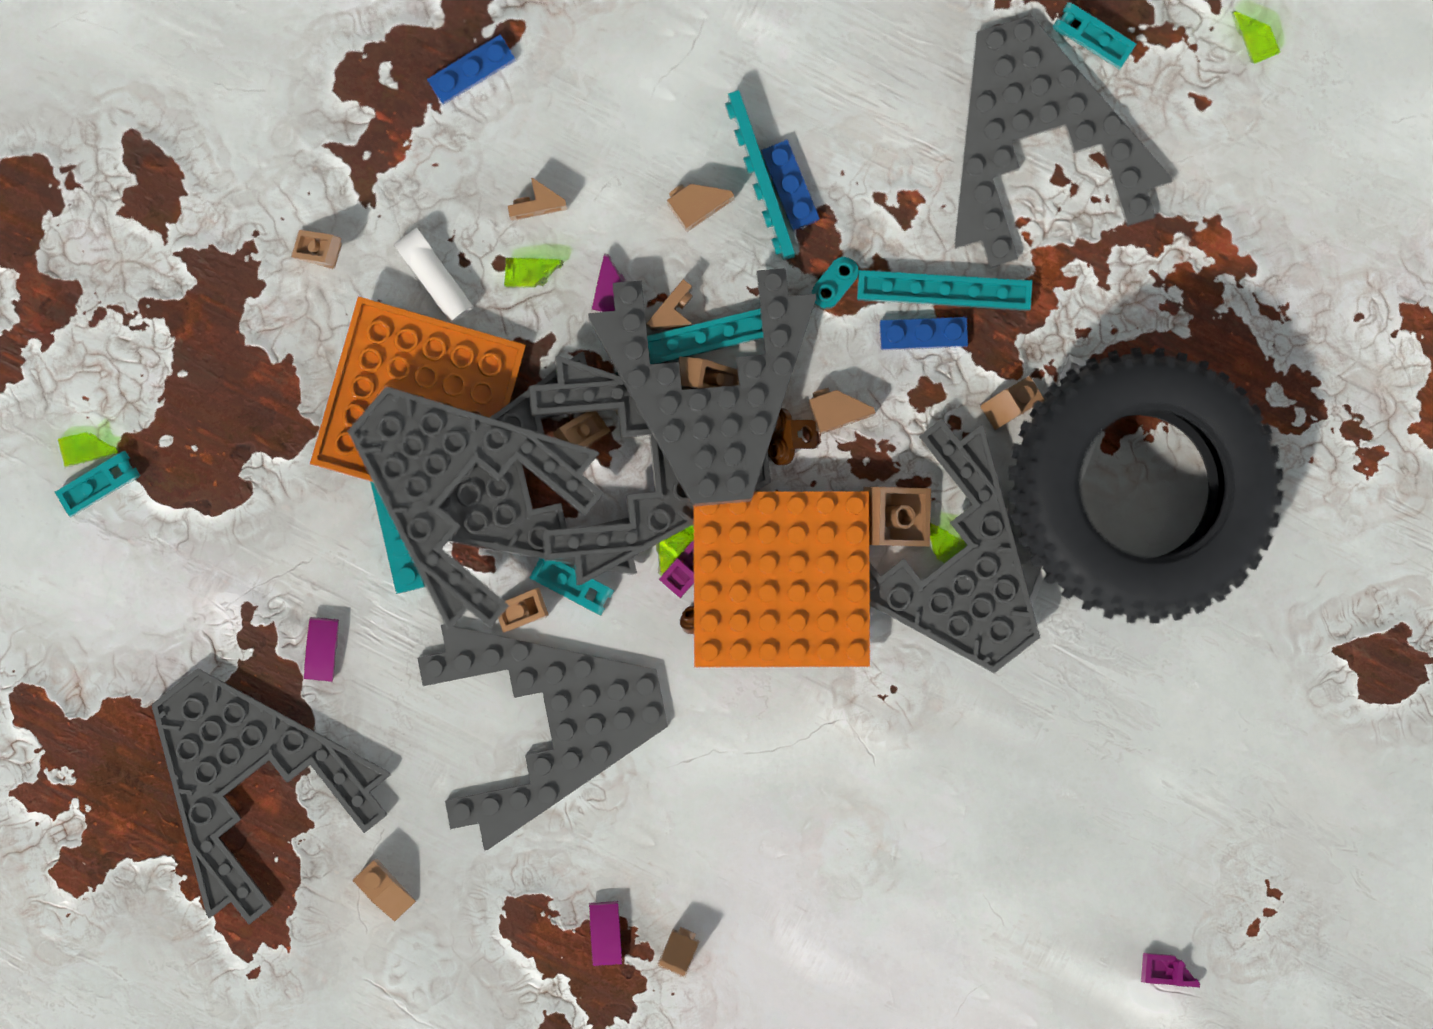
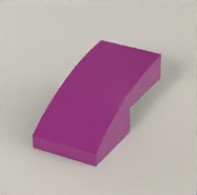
(680, 574)
(321, 649)
(605, 933)

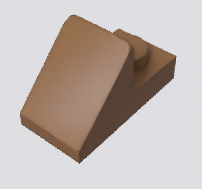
(545, 203)
(317, 248)
(666, 316)
(1011, 402)
(583, 430)
(523, 610)

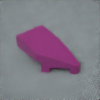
(608, 275)
(1166, 970)

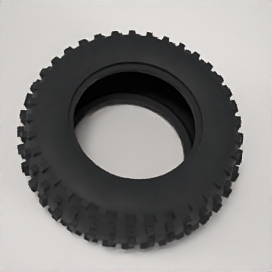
(1237, 467)

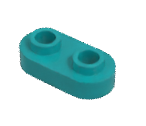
(835, 282)

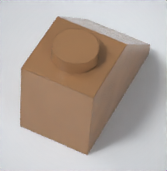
(697, 203)
(702, 373)
(837, 410)
(384, 890)
(679, 951)

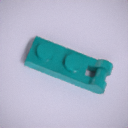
(1095, 36)
(96, 484)
(562, 580)

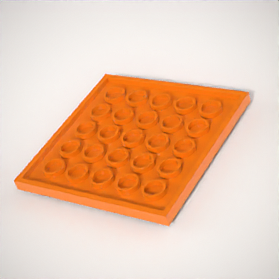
(415, 357)
(783, 581)

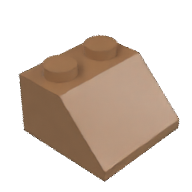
(899, 516)

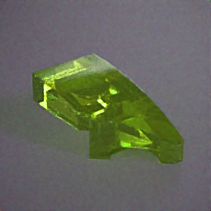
(1256, 36)
(529, 271)
(83, 449)
(944, 544)
(672, 548)

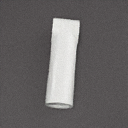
(434, 275)

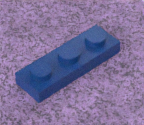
(471, 69)
(790, 185)
(923, 333)

